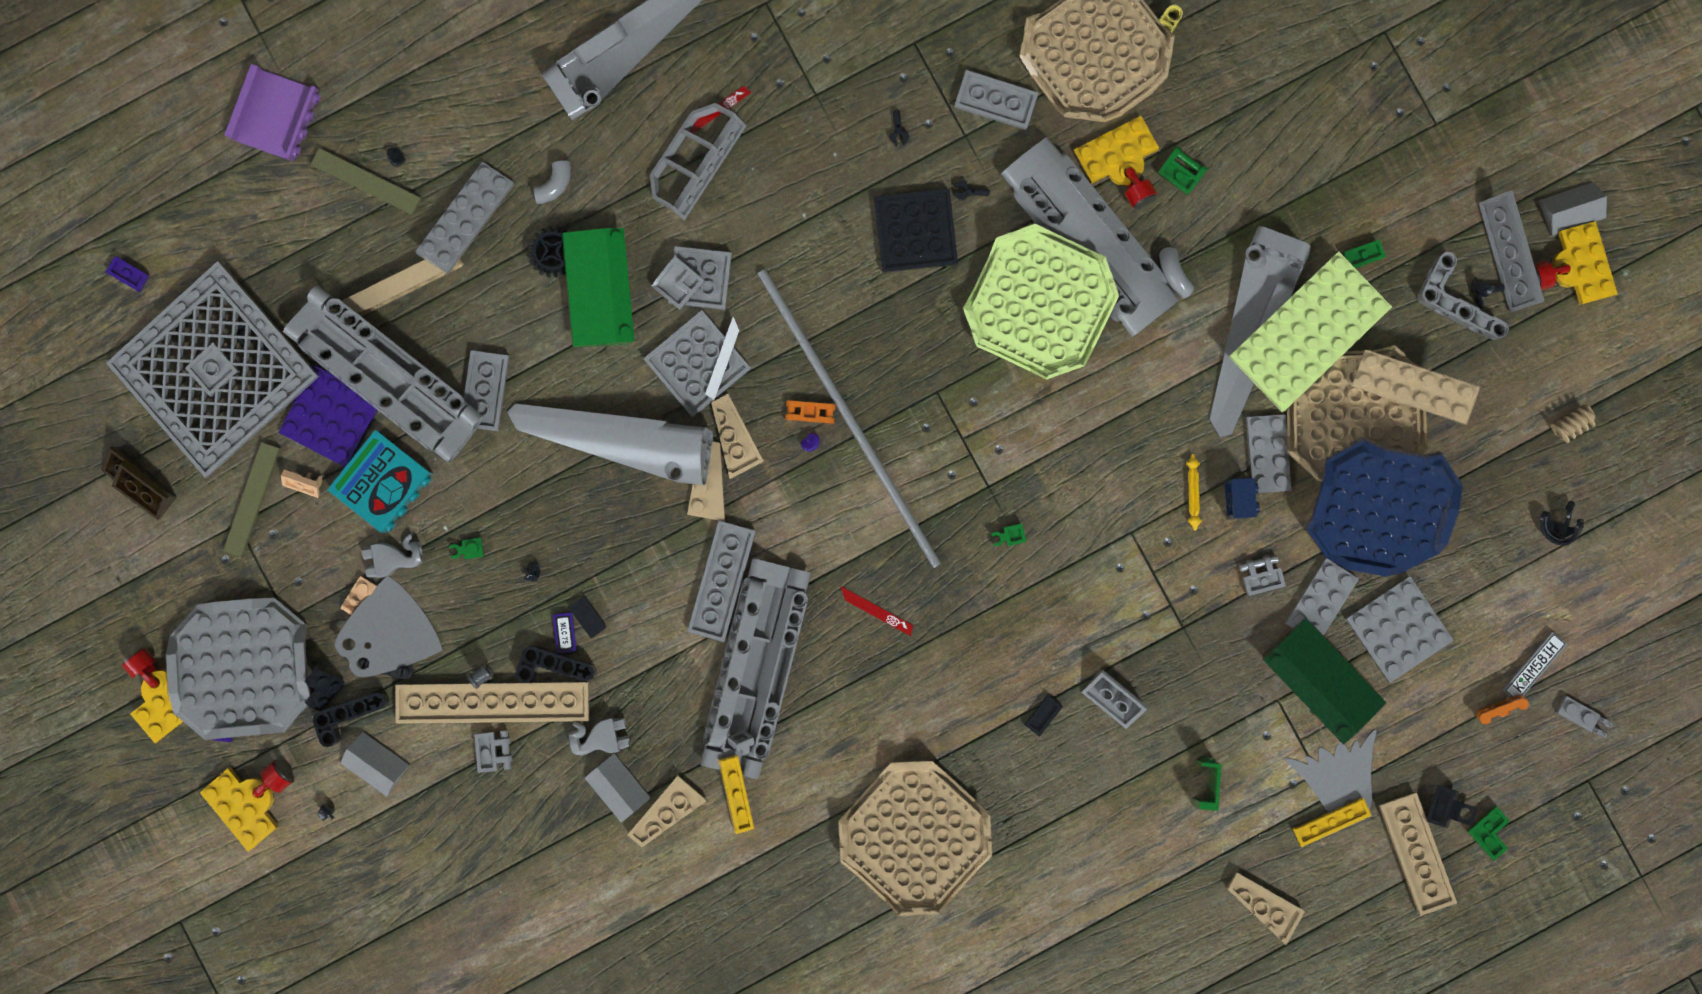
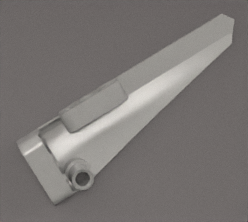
(612, 53)
(1262, 291)
(631, 441)

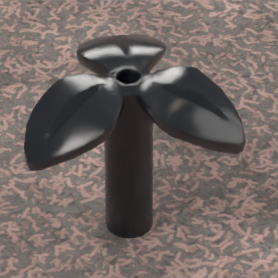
(1484, 290)

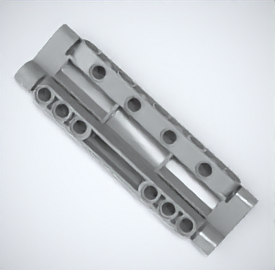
(1093, 226)
(384, 373)
(757, 667)

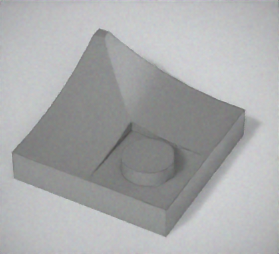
(677, 283)

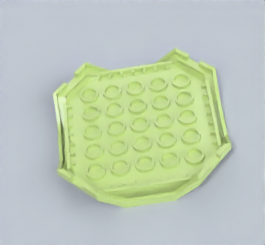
(1041, 301)

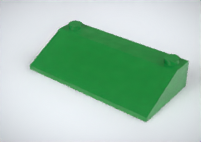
(598, 287)

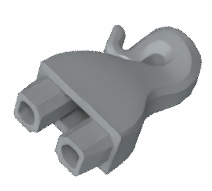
(389, 558)
(602, 737)

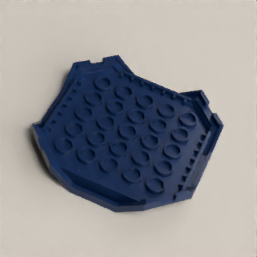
(1384, 508)

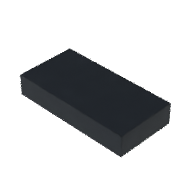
(587, 617)
(1043, 715)

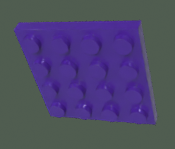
(329, 418)

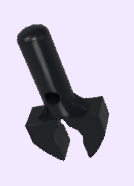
(898, 129)
(969, 191)

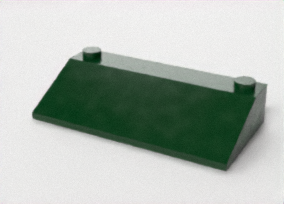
(1324, 680)

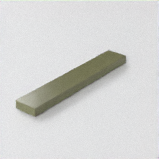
(366, 181)
(252, 499)

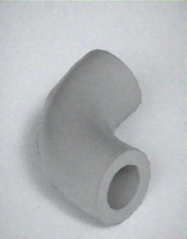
(555, 185)
(1174, 273)

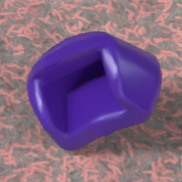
(810, 442)

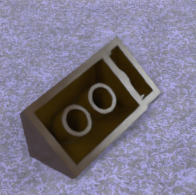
(137, 483)

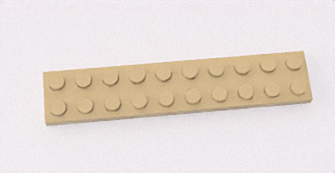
(492, 702)

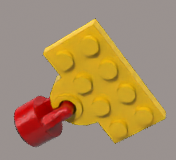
(1120, 157)
(1579, 265)
(156, 713)
(246, 803)

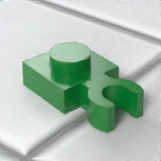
(1012, 535)
(471, 549)

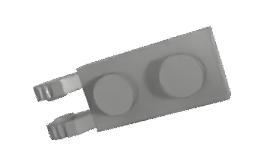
(1582, 716)

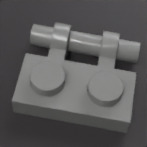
(1263, 581)
(487, 754)

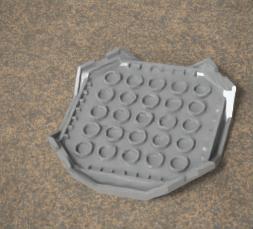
(238, 668)

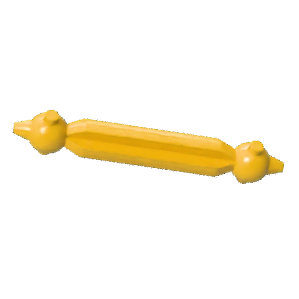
(1193, 489)

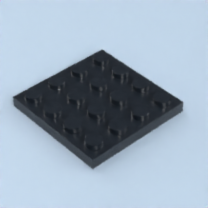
(916, 230)

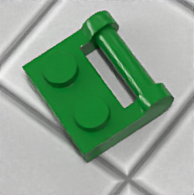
(1178, 175)

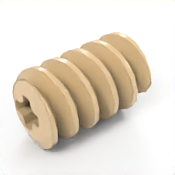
(1574, 423)

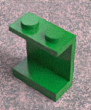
(1212, 802)

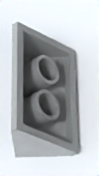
(1574, 208)
(1114, 699)
(374, 763)
(617, 787)

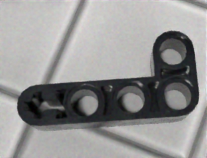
(558, 667)
(351, 713)

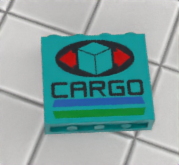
(380, 482)

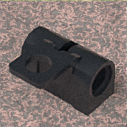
(1446, 807)

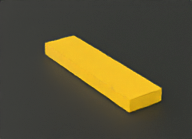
(736, 794)
(1331, 822)

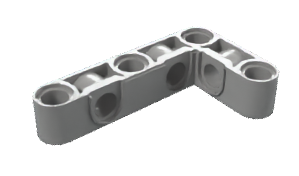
(1450, 306)

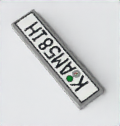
(1535, 665)

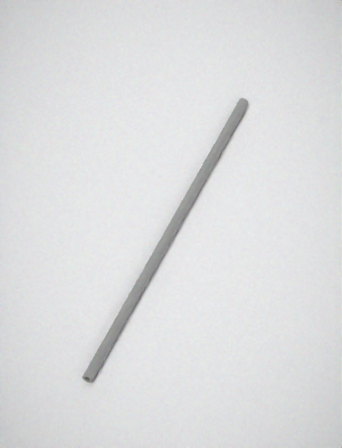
(849, 418)

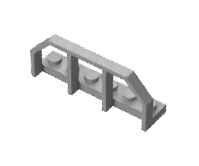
(709, 165)

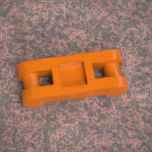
(810, 412)
(1502, 708)

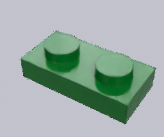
(1365, 254)

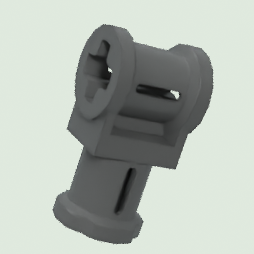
(480, 676)

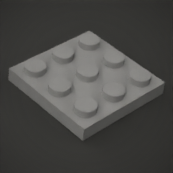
(713, 269)

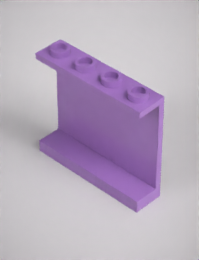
(272, 113)

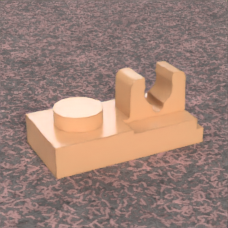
(302, 484)
(357, 595)

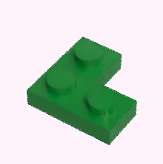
(1485, 832)

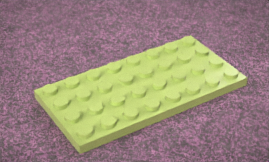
(1310, 331)

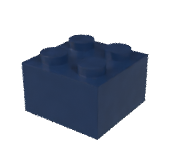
(1241, 498)

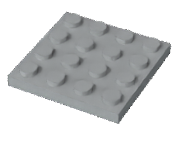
(688, 361)
(1399, 629)

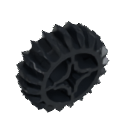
(541, 240)

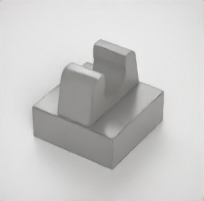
(741, 741)

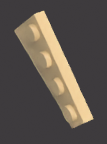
(737, 444)
(708, 499)
(669, 808)
(1272, 910)

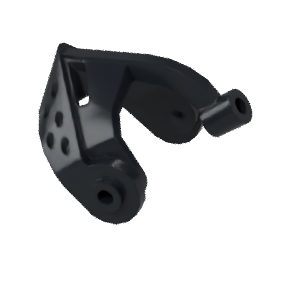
(1548, 526)

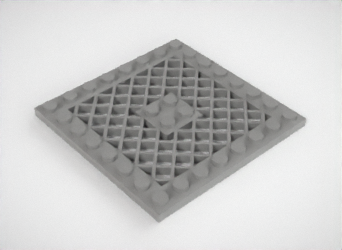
(212, 369)

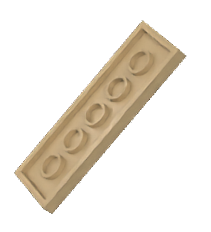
(1416, 386)
(1417, 853)

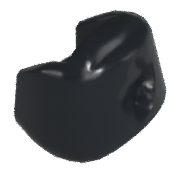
(395, 157)
(532, 572)
(326, 812)

